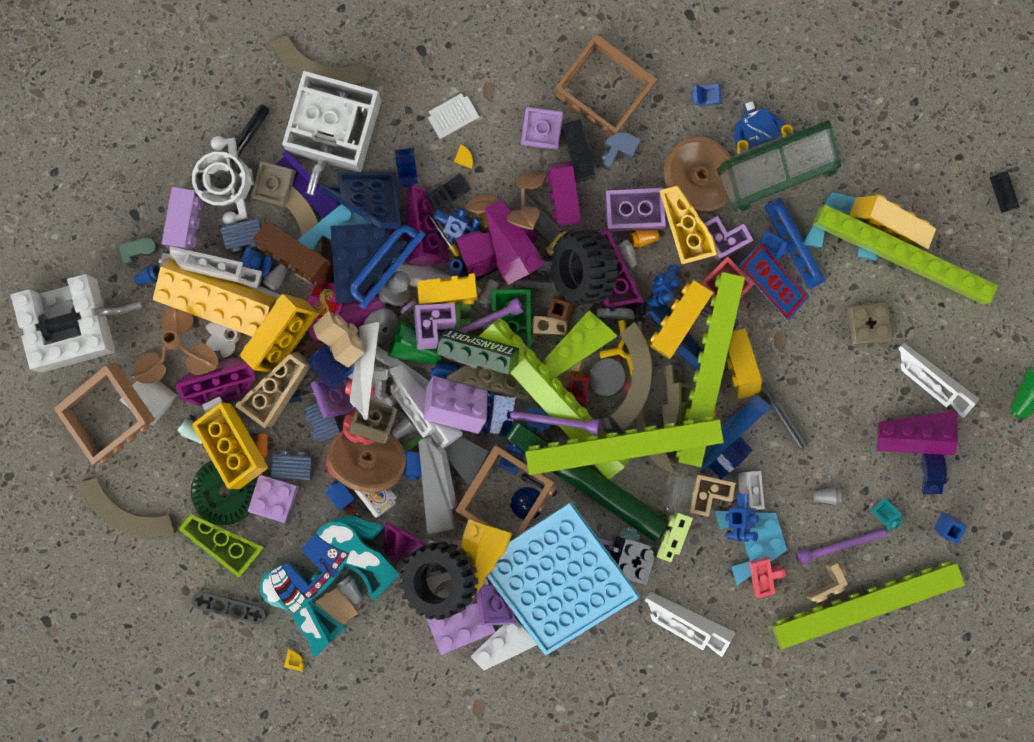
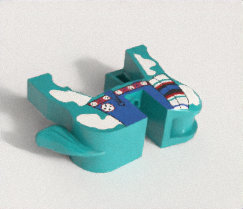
(331, 550)

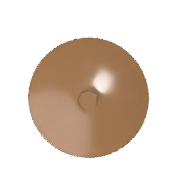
(693, 168)
(368, 466)

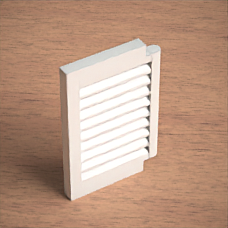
(452, 115)

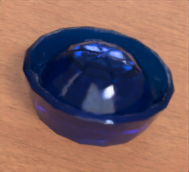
(523, 501)

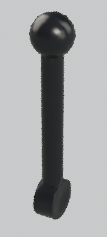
(524, 477)

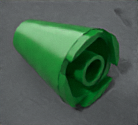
(405, 346)
(1023, 402)

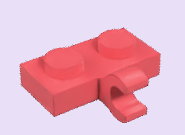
(763, 576)

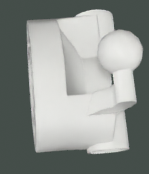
(222, 162)

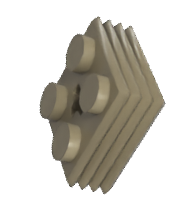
(861, 332)
(378, 423)

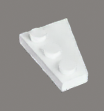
(502, 645)

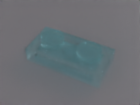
(629, 533)

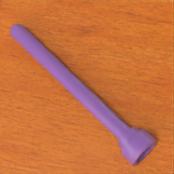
(513, 307)
(592, 426)
(806, 556)

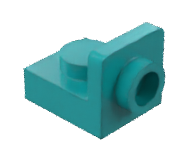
(887, 514)

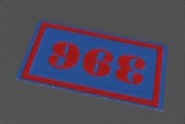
(774, 281)

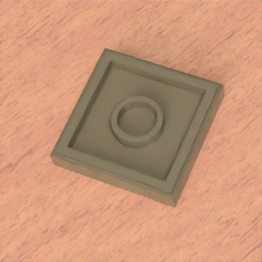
(273, 184)

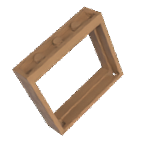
(623, 61)
(130, 397)
(480, 478)

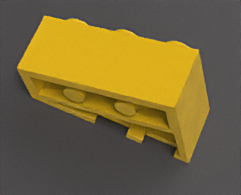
(448, 290)

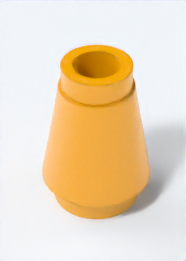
(643, 237)

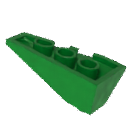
(520, 323)

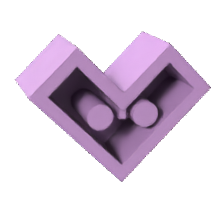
(727, 242)
(429, 320)

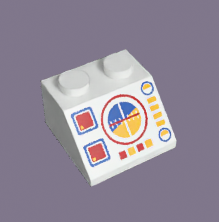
(378, 502)

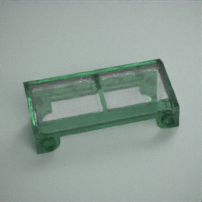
(780, 165)

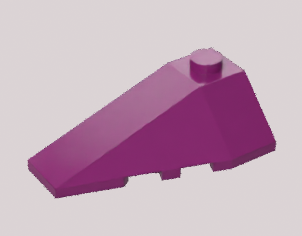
(432, 247)
(513, 248)
(479, 252)
(353, 313)

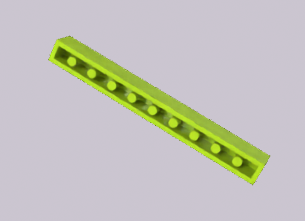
(904, 255)
(713, 357)
(548, 390)
(623, 446)
(867, 605)

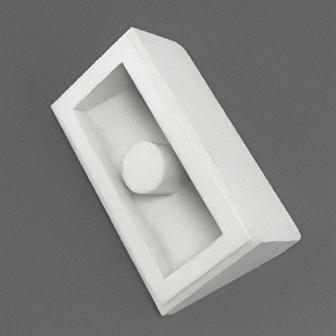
(751, 484)

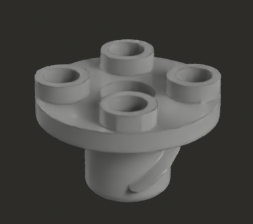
(395, 289)

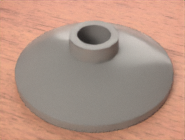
(386, 319)

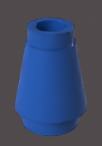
(459, 271)
(148, 275)

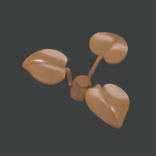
(527, 215)
(199, 362)

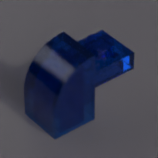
(406, 167)
(730, 458)
(934, 473)

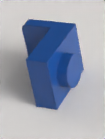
(706, 95)
(774, 243)
(506, 464)

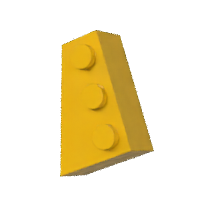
(743, 365)

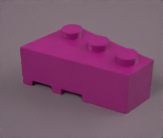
(563, 193)

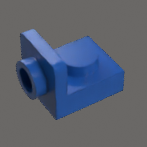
(257, 261)

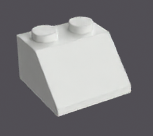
(155, 396)

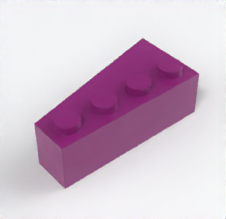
(920, 434)

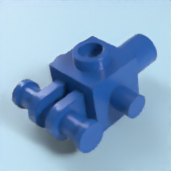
(457, 223)
(665, 287)
(742, 520)

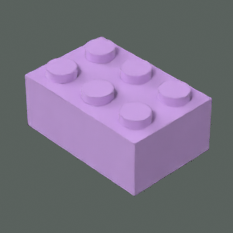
(634, 210)
(182, 219)
(455, 405)
(459, 629)

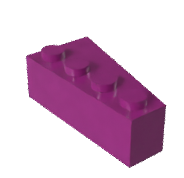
(625, 290)

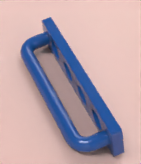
(778, 208)
(416, 238)

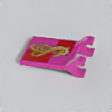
(323, 300)

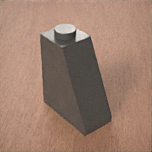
(466, 458)

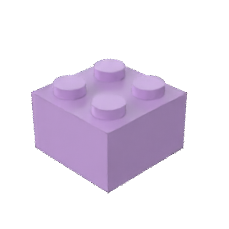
(273, 498)

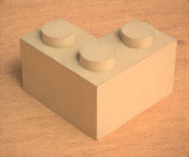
(340, 337)
(708, 489)

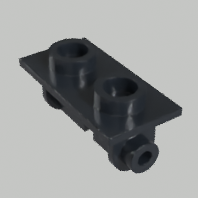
(1004, 192)

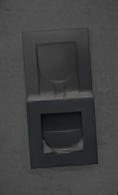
(449, 192)

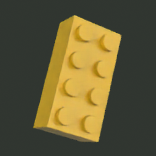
(279, 333)
(229, 446)

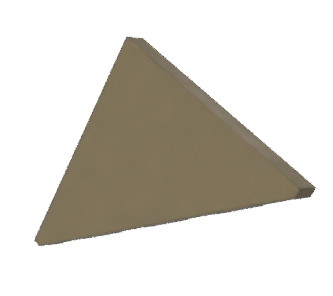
(491, 381)

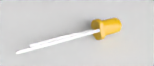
(453, 248)

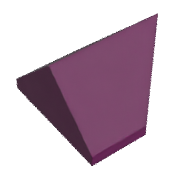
(399, 543)

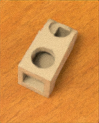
(548, 326)

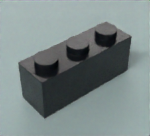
(578, 150)

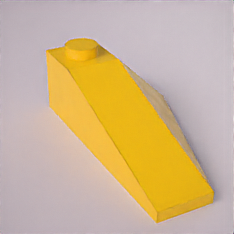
(689, 231)
(485, 547)

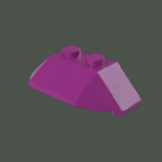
(227, 381)

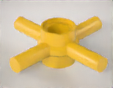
(619, 350)

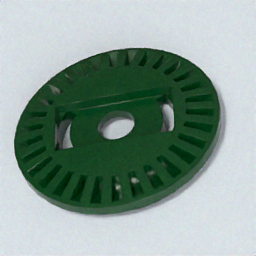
(228, 509)

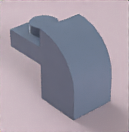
(619, 143)

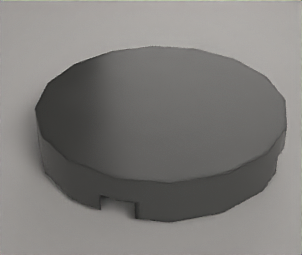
(615, 314)
(607, 377)

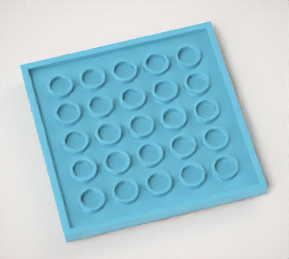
(560, 579)

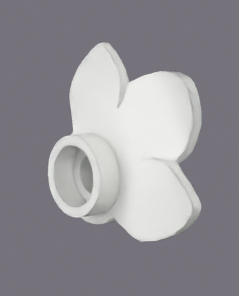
(220, 339)

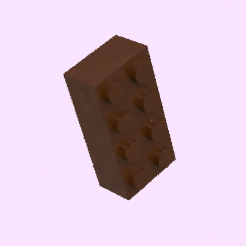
(294, 255)

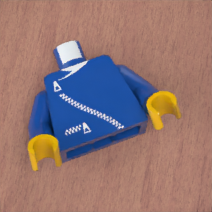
(758, 128)

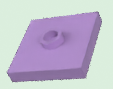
(542, 128)

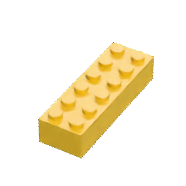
(212, 298)

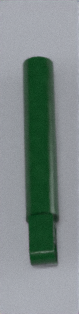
(598, 488)

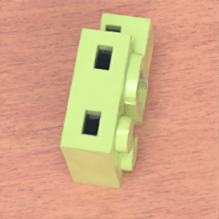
(674, 537)

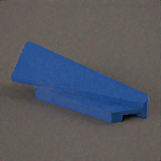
(688, 348)
(735, 427)

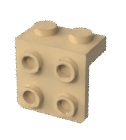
(837, 575)

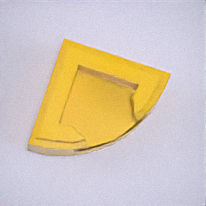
(464, 157)
(294, 660)

